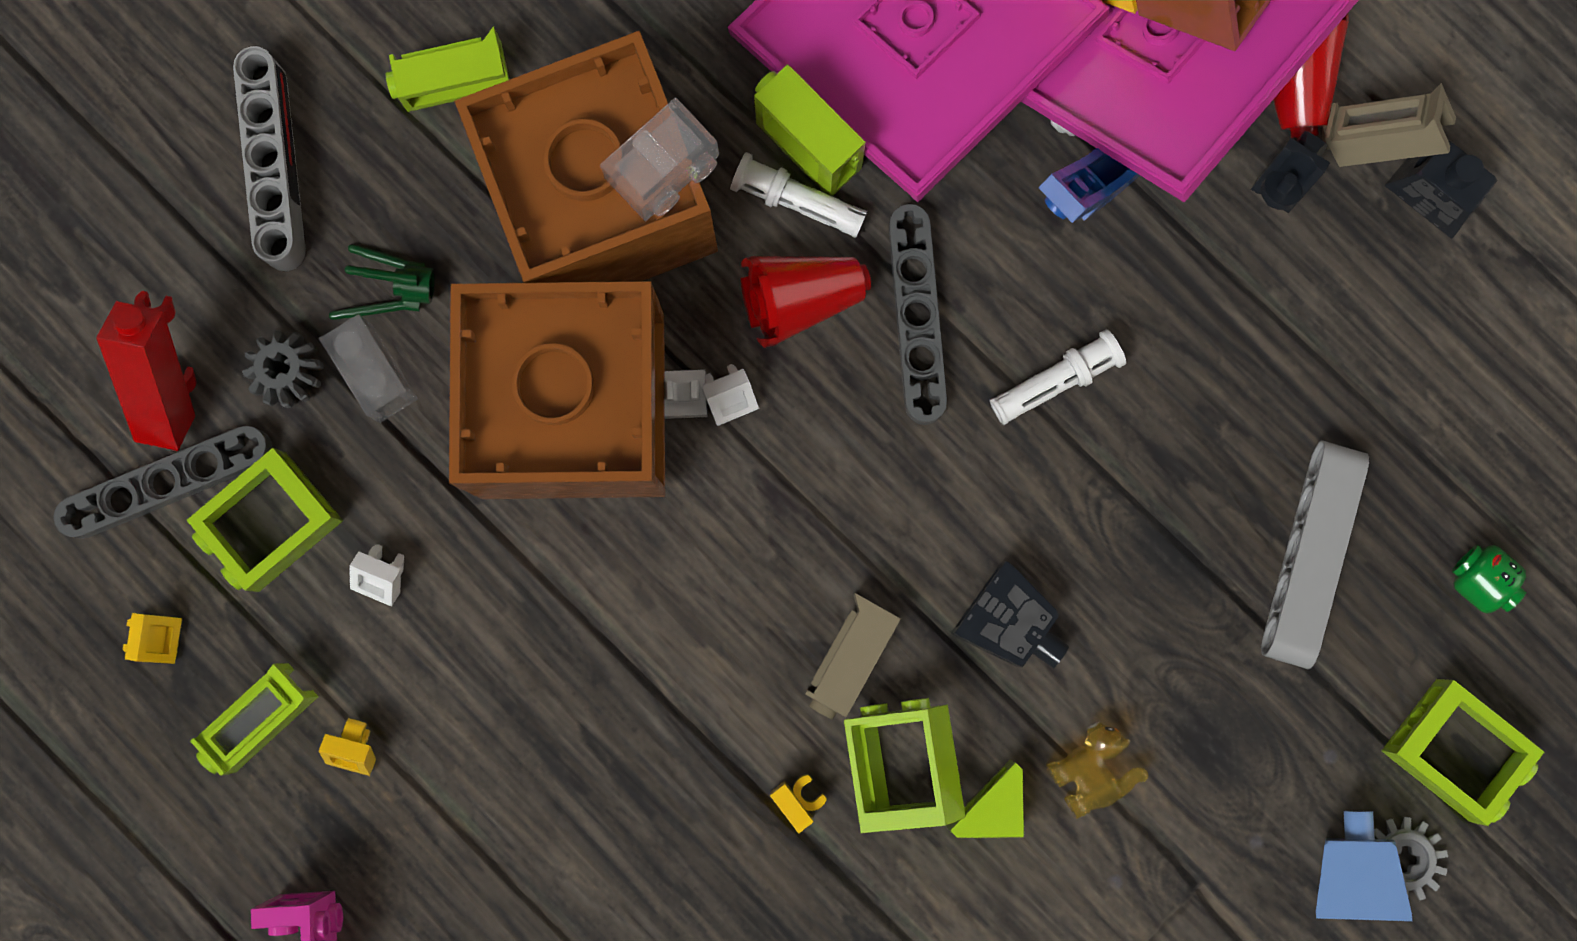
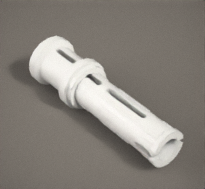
(778, 188)
(1076, 368)

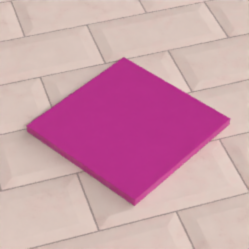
(918, 73)
(1175, 100)

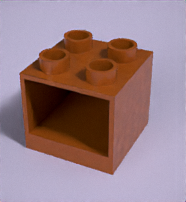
(542, 159)
(557, 390)

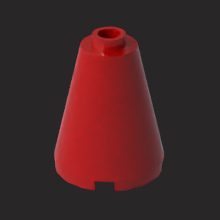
(1309, 94)
(799, 292)

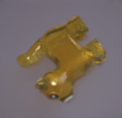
(1086, 767)

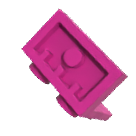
(311, 911)

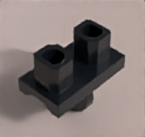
(1292, 172)

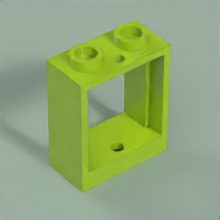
(808, 130)
(303, 493)
(1425, 723)
(869, 775)

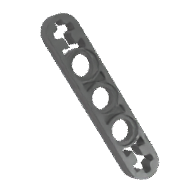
(917, 292)
(141, 483)

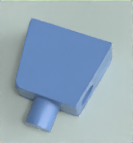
(1361, 875)

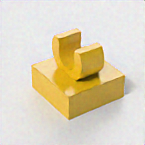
(152, 638)
(350, 750)
(794, 805)

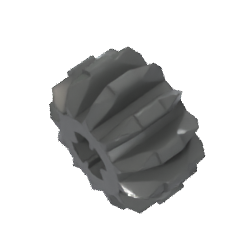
(286, 352)

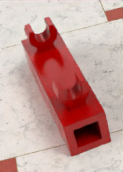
(148, 372)

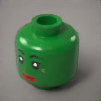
(1489, 579)

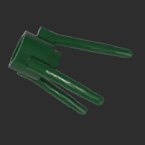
(411, 282)

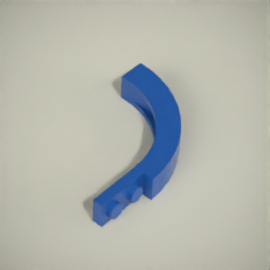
(1086, 185)

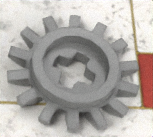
(1420, 846)

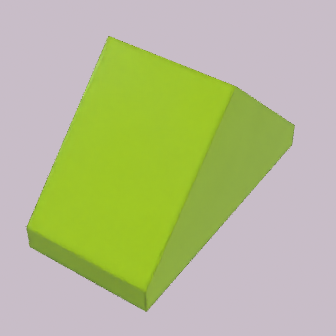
(995, 808)

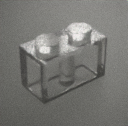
(661, 160)
(368, 368)

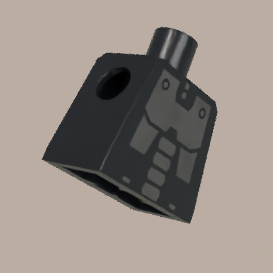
(1443, 187)
(1011, 621)

